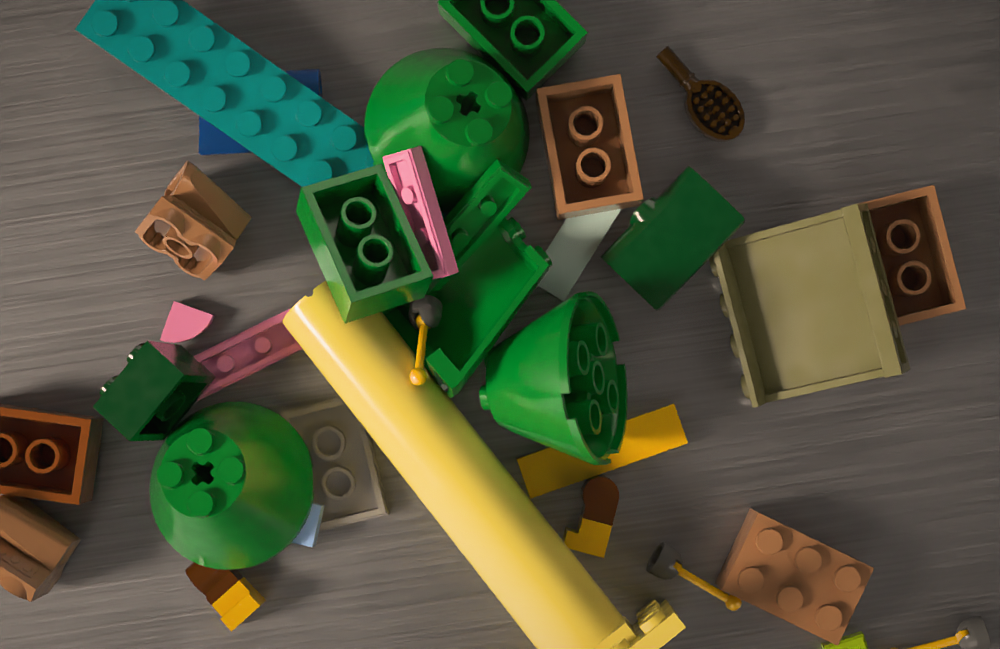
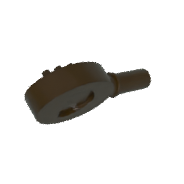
(708, 103)

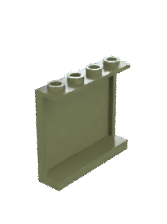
(809, 306)

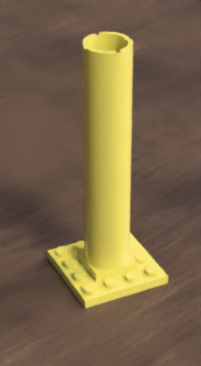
(467, 486)

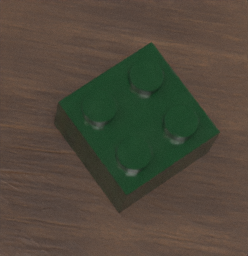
(153, 391)

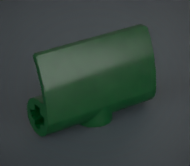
(672, 237)

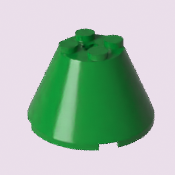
(453, 109)
(562, 381)
(232, 485)

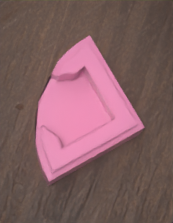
(185, 323)

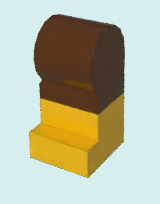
(596, 518)
(227, 592)

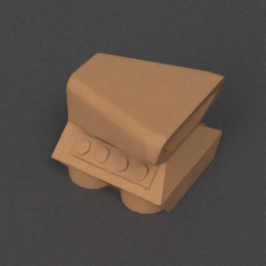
(194, 223)
(31, 548)

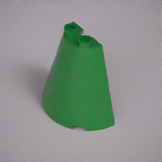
(477, 305)

